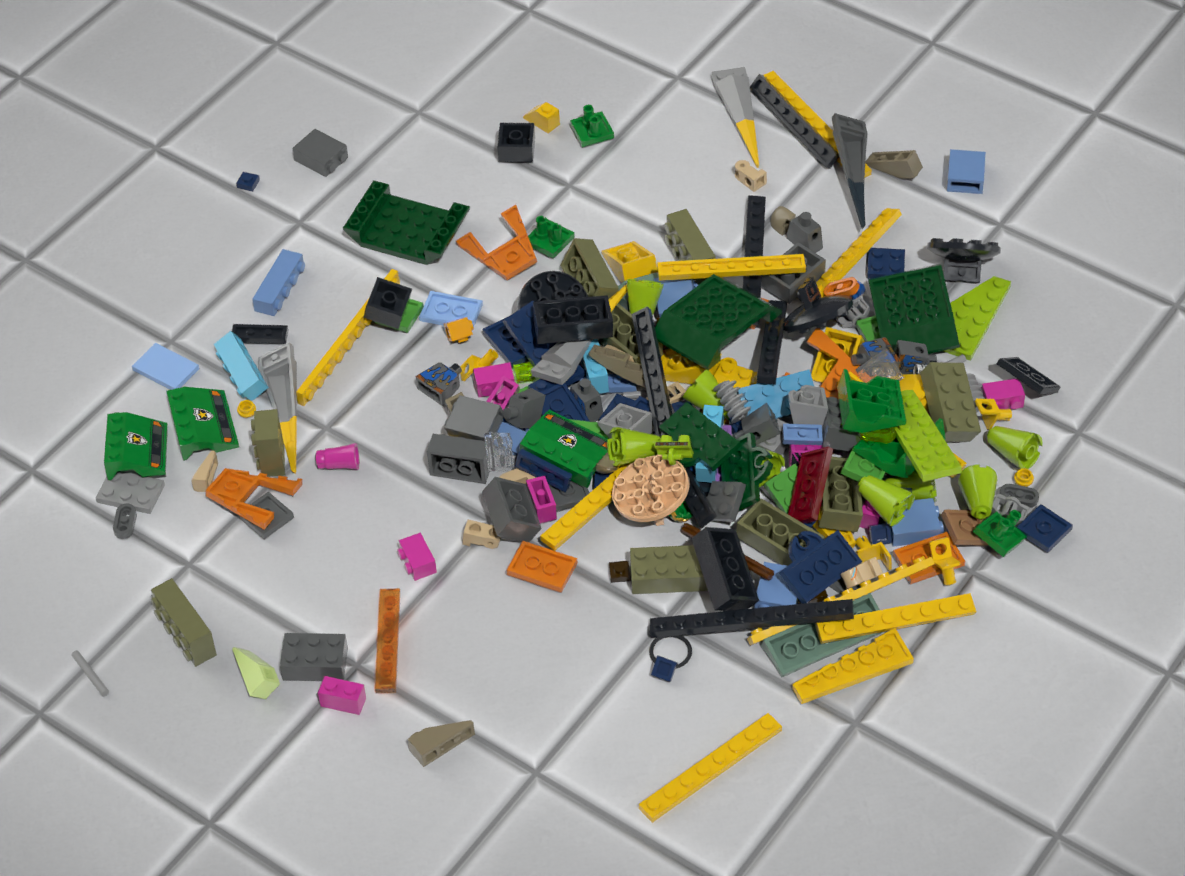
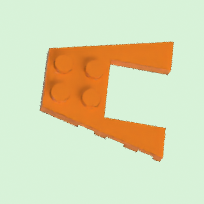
(508, 258)
(824, 344)
(235, 486)

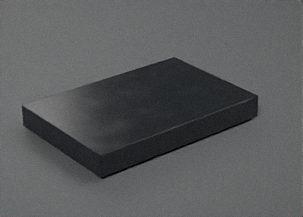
(1028, 375)

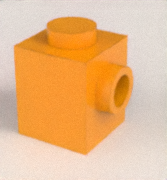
(459, 329)

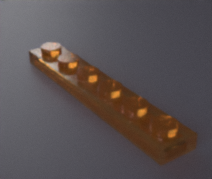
(387, 641)

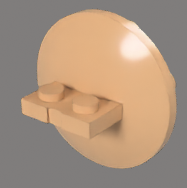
(650, 489)

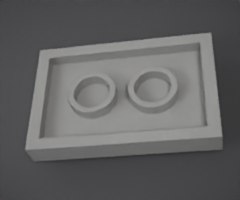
(131, 489)

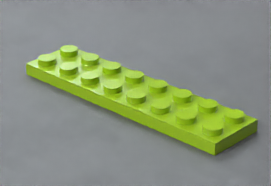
(924, 442)

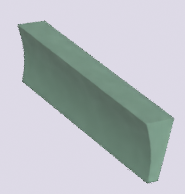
(801, 645)

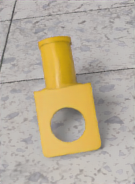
(477, 362)
(992, 412)
(868, 551)
(945, 560)

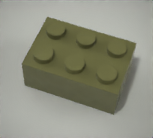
(268, 442)

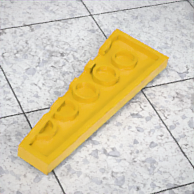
(877, 658)

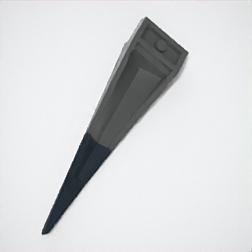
(851, 143)

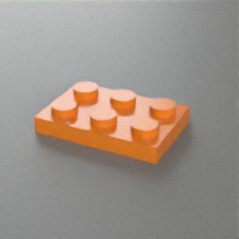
(908, 553)
(542, 566)

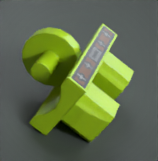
(674, 450)

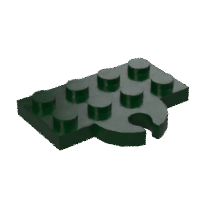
(708, 441)
(746, 468)

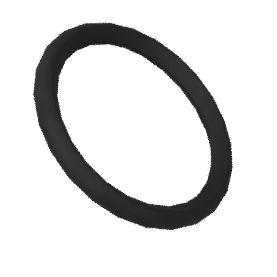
(679, 637)

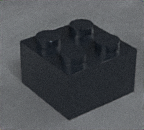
(516, 142)
(387, 303)

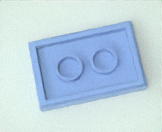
(446, 307)
(165, 367)

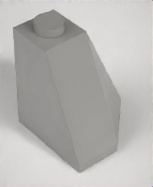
(808, 405)

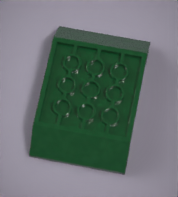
(403, 225)
(915, 308)
(710, 319)

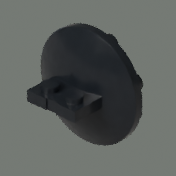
(963, 259)
(550, 286)
(815, 308)

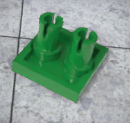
(591, 127)
(550, 237)
(1001, 532)

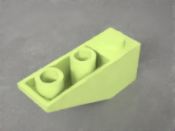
(257, 674)

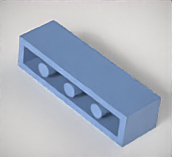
(278, 282)

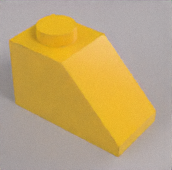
(544, 117)

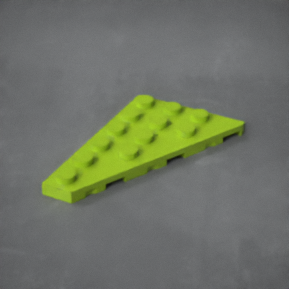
(975, 312)

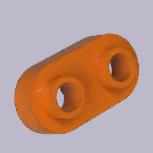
(846, 286)

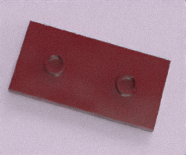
(810, 485)

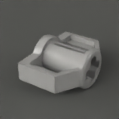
(854, 313)
(1010, 503)

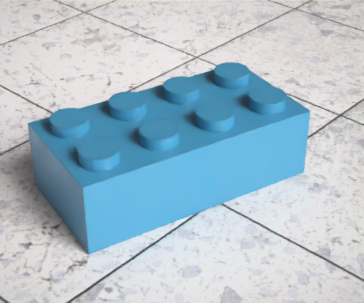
(777, 394)

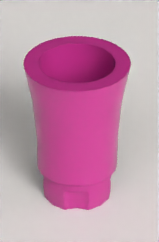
(339, 457)

